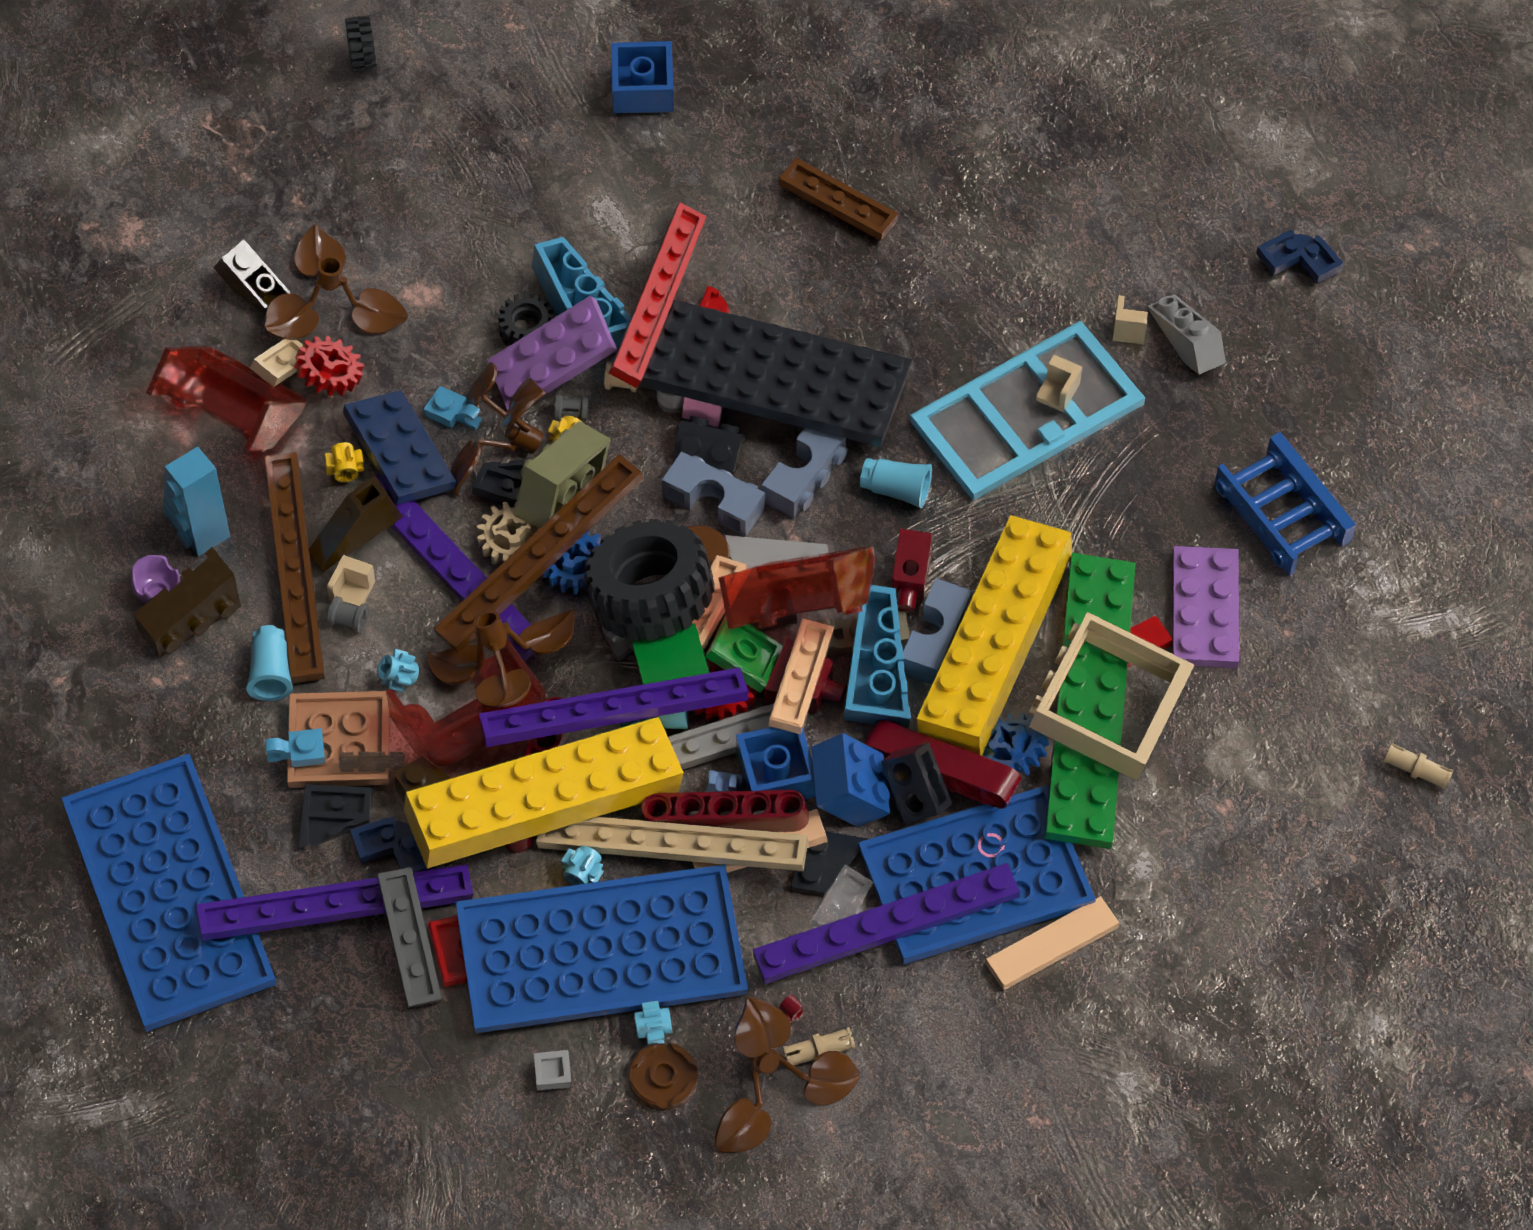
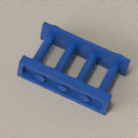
(1299, 479)

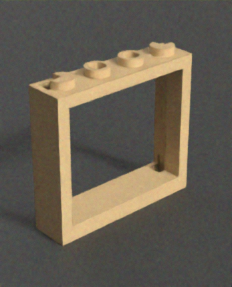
(1131, 649)

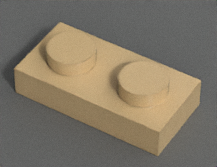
(277, 362)

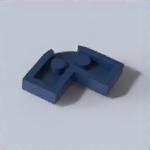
(1310, 252)
(388, 838)

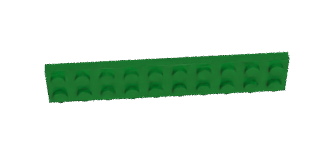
(1092, 696)

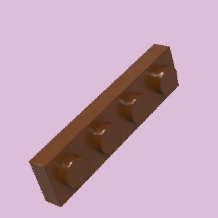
(838, 199)

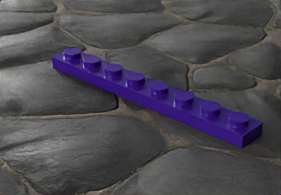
(448, 561)
(613, 707)
(324, 903)
(885, 923)

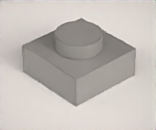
(552, 1070)

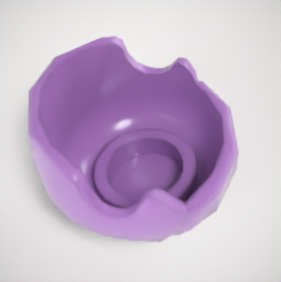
(152, 575)

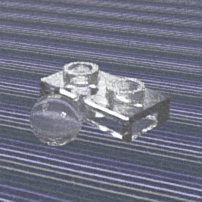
(843, 897)

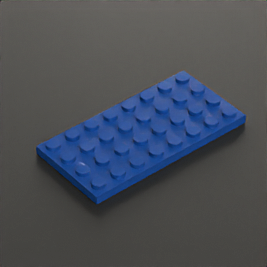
(150, 863)
(600, 948)

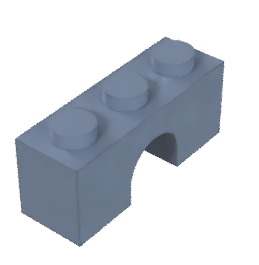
(693, 479)
(793, 488)
(945, 609)

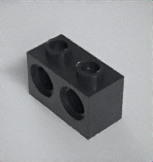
(923, 781)

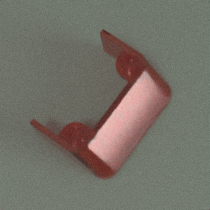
(228, 390)
(798, 586)

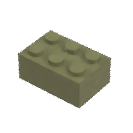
(560, 472)

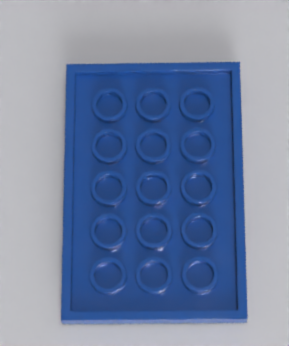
(948, 850)

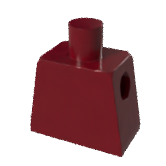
(911, 567)
(825, 686)

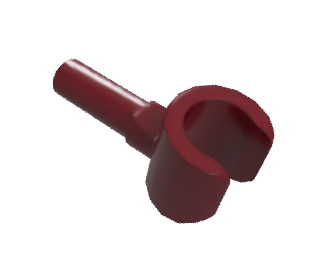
(792, 1008)

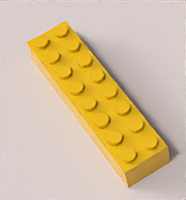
(995, 635)
(542, 792)

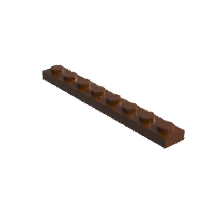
(540, 551)
(294, 568)

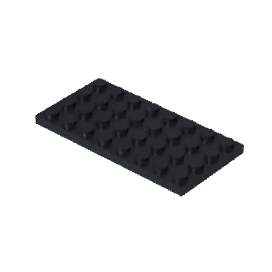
(777, 373)

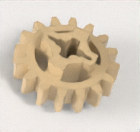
(503, 533)

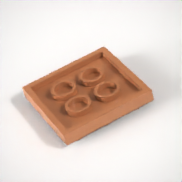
(348, 724)

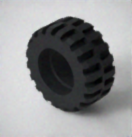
(655, 607)

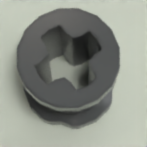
(581, 404)
(348, 614)

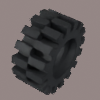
(360, 43)
(519, 309)

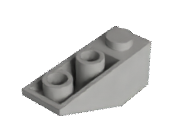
(1189, 333)

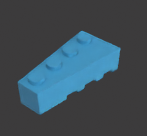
(568, 281)
(195, 502)
(877, 670)

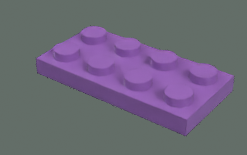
(555, 350)
(1206, 606)

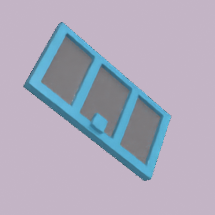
(998, 427)

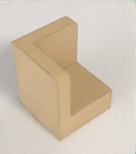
(1129, 324)
(1060, 384)
(351, 581)

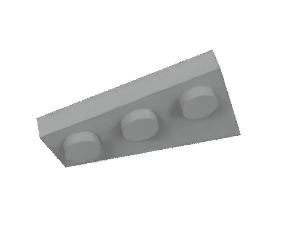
(760, 551)

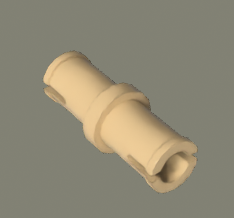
(1418, 766)
(810, 1049)

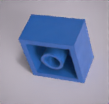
(642, 77)
(776, 761)
(850, 780)

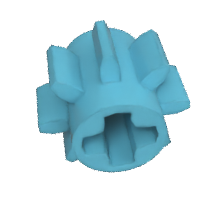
(398, 670)
(582, 865)
(653, 1022)

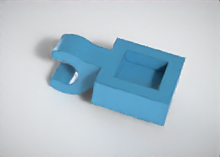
(451, 407)
(303, 748)

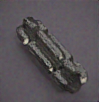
(371, 761)

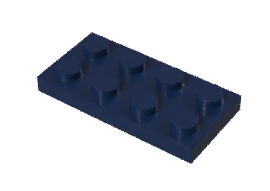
(399, 447)

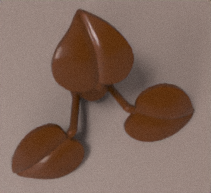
(325, 257)
(518, 432)
(510, 687)
(756, 1036)

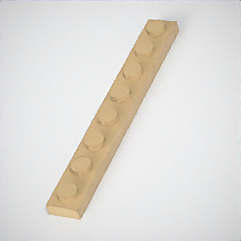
(681, 842)

